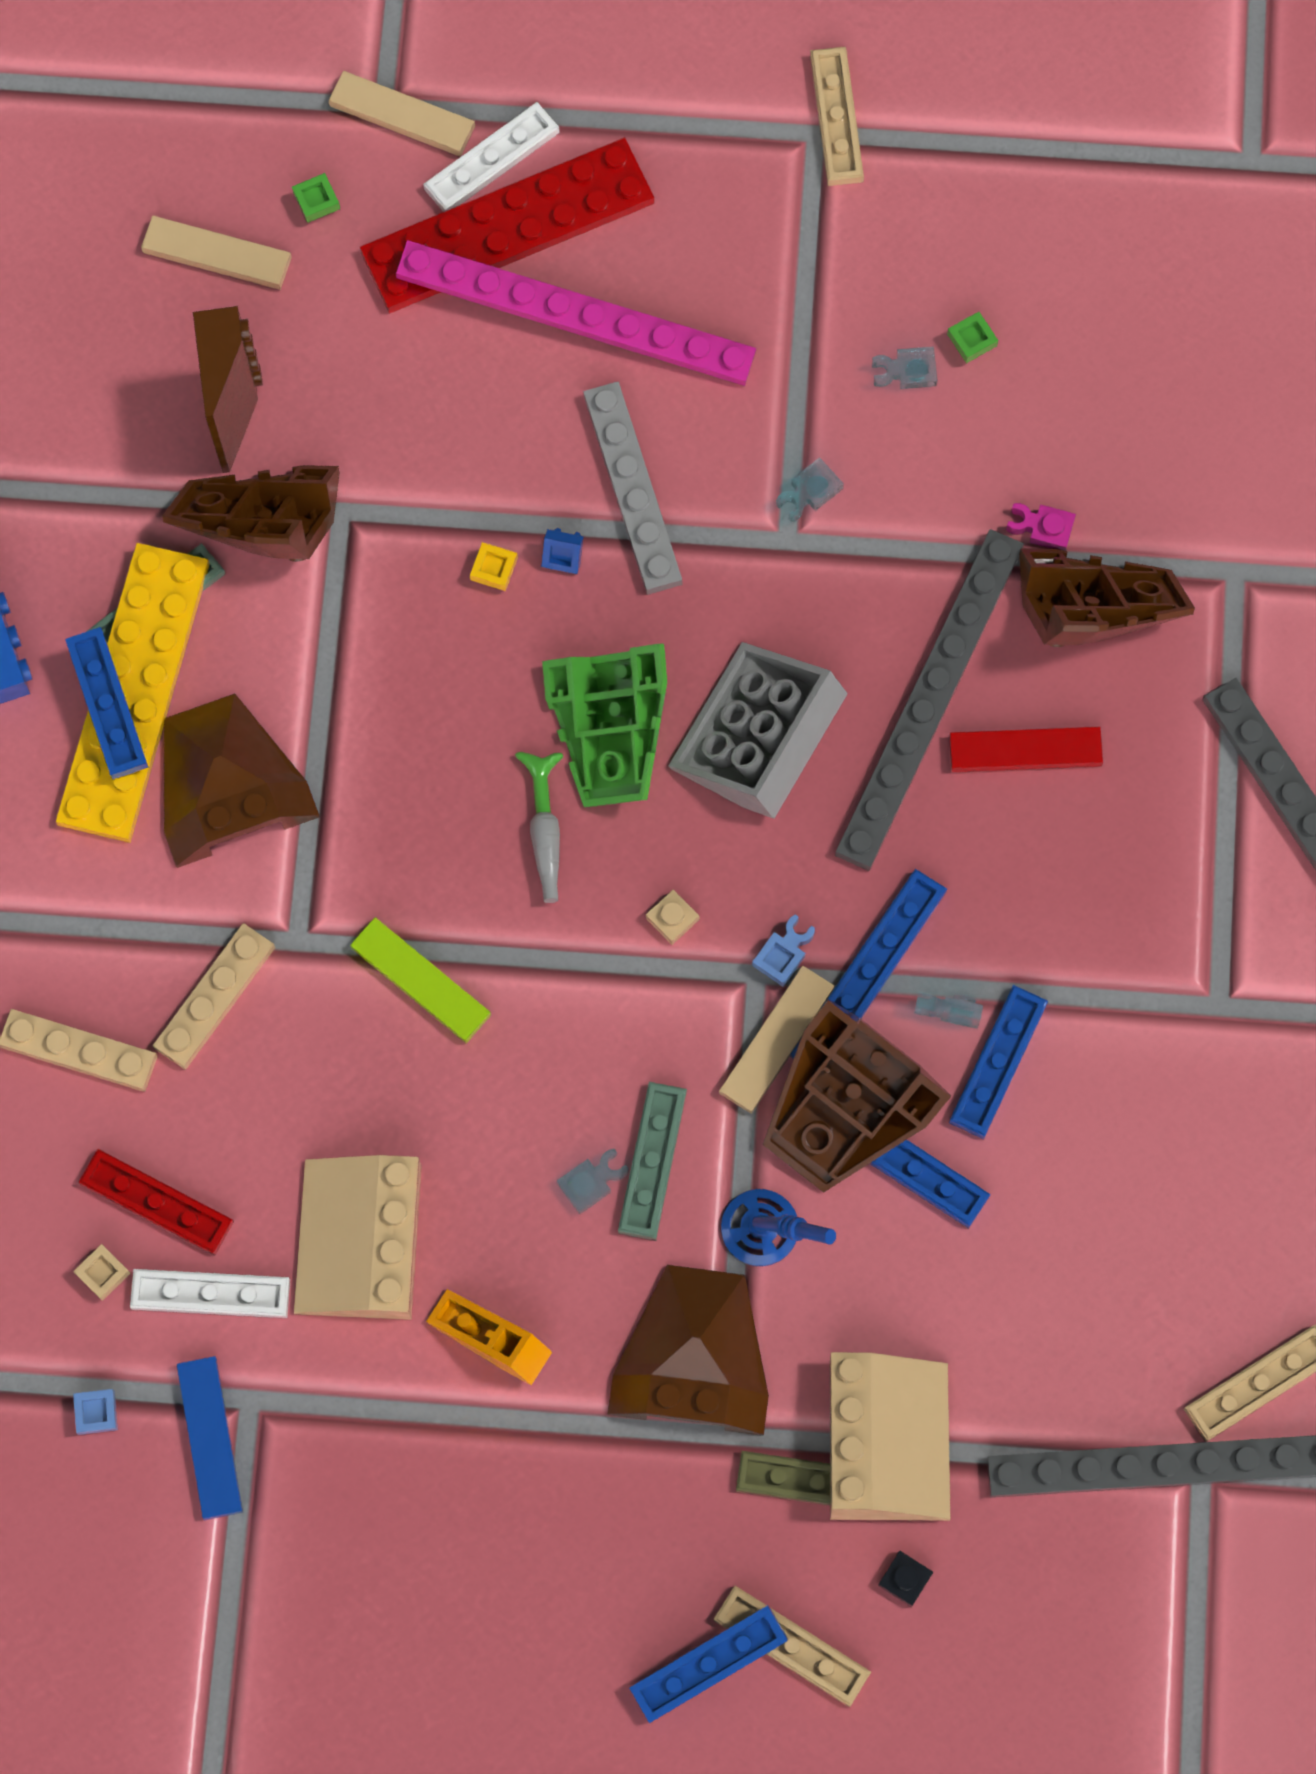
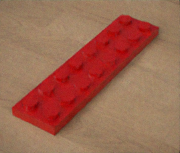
(518, 218)

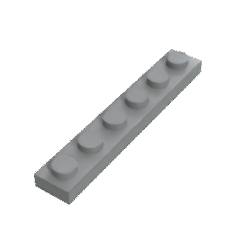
(632, 488)

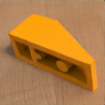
(490, 1336)

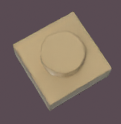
(672, 917)
(101, 1272)

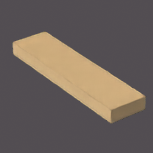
(401, 113)
(836, 116)
(216, 252)
(776, 1040)
(1255, 1386)
(802, 1652)

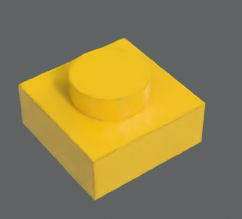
(493, 566)

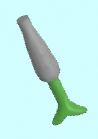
(544, 825)

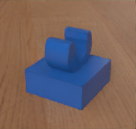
(562, 551)

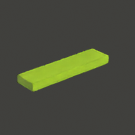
(420, 980)

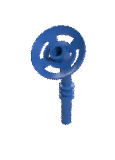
(766, 1228)

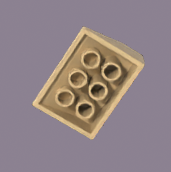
(358, 1237)
(888, 1438)

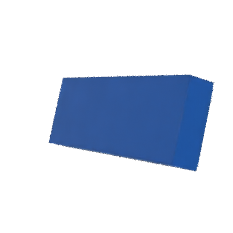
(933, 1182)

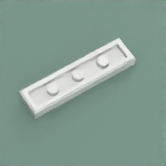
(491, 158)
(210, 1293)

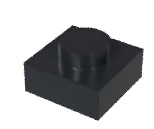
(905, 1578)

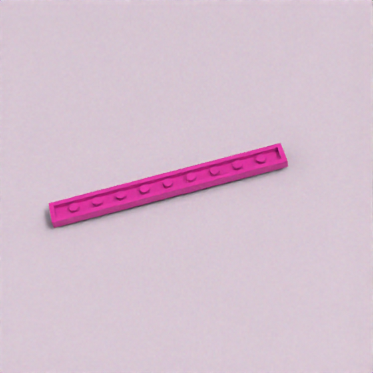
(576, 313)

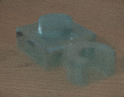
(912, 367)
(812, 487)
(955, 1010)
(587, 1184)

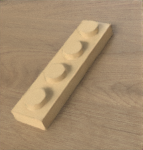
(214, 996)
(78, 1050)

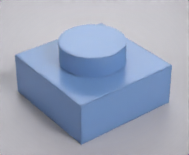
(95, 1411)

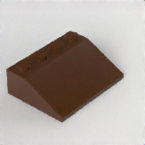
(227, 377)

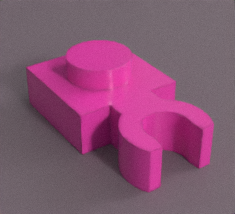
(1048, 528)

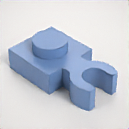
(781, 955)

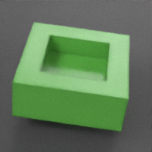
(316, 197)
(972, 337)

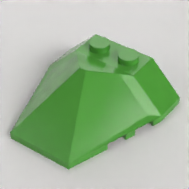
(609, 719)

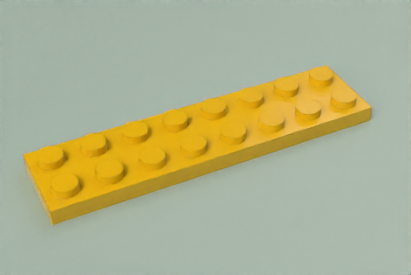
(147, 653)

